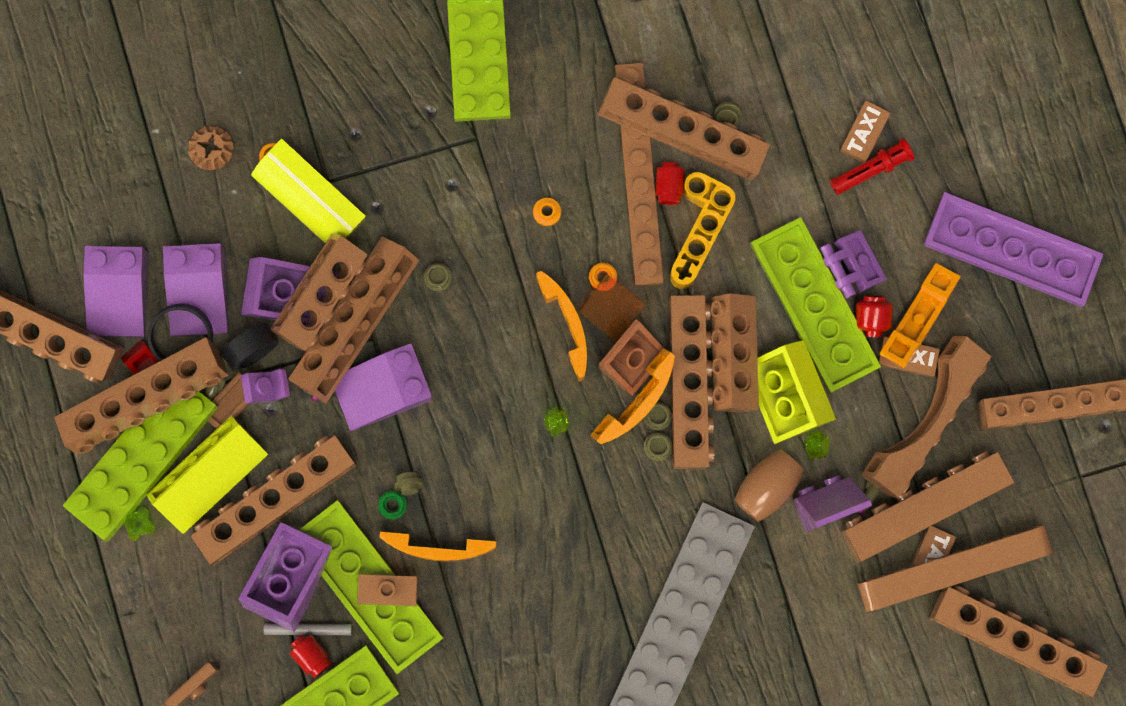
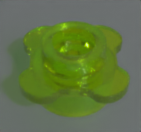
(556, 421)
(817, 445)
(146, 526)

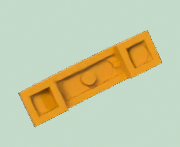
(552, 292)
(920, 316)
(660, 370)
(402, 543)

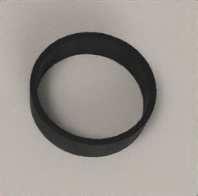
(185, 307)

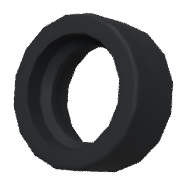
(249, 347)

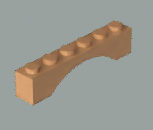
(957, 372)

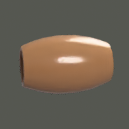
(769, 485)

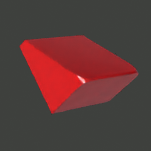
(139, 357)

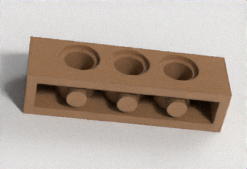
(288, 323)
(734, 353)

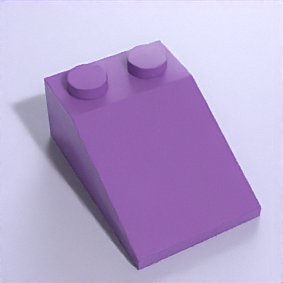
(196, 278)
(271, 286)
(116, 290)
(382, 388)
(830, 502)
(286, 577)

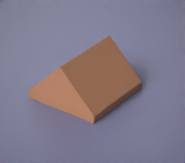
(630, 358)

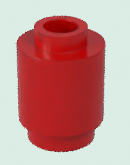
(669, 183)
(310, 655)

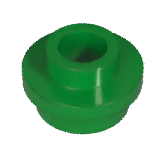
(383, 502)

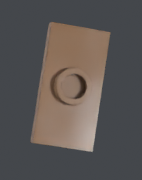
(387, 590)
(194, 686)

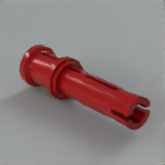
(884, 161)

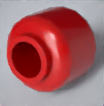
(874, 315)

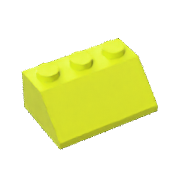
(791, 392)

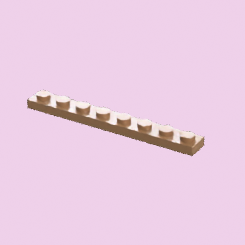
(640, 192)

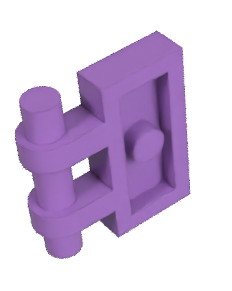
(859, 260)

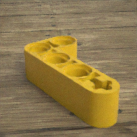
(698, 234)

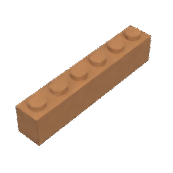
(926, 507)

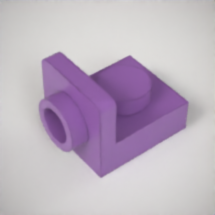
(265, 386)

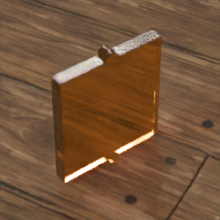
(611, 308)

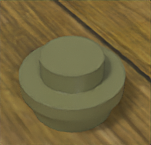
(728, 112)
(437, 277)
(658, 417)
(657, 446)
(408, 483)

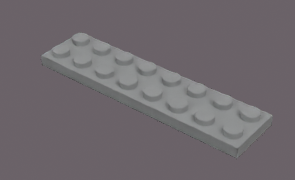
(684, 610)

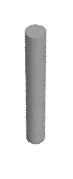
(309, 629)

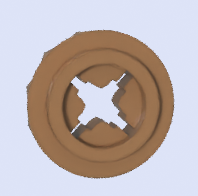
(215, 159)

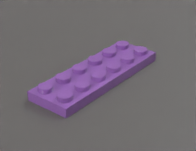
(1013, 249)

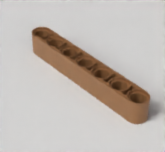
(955, 568)

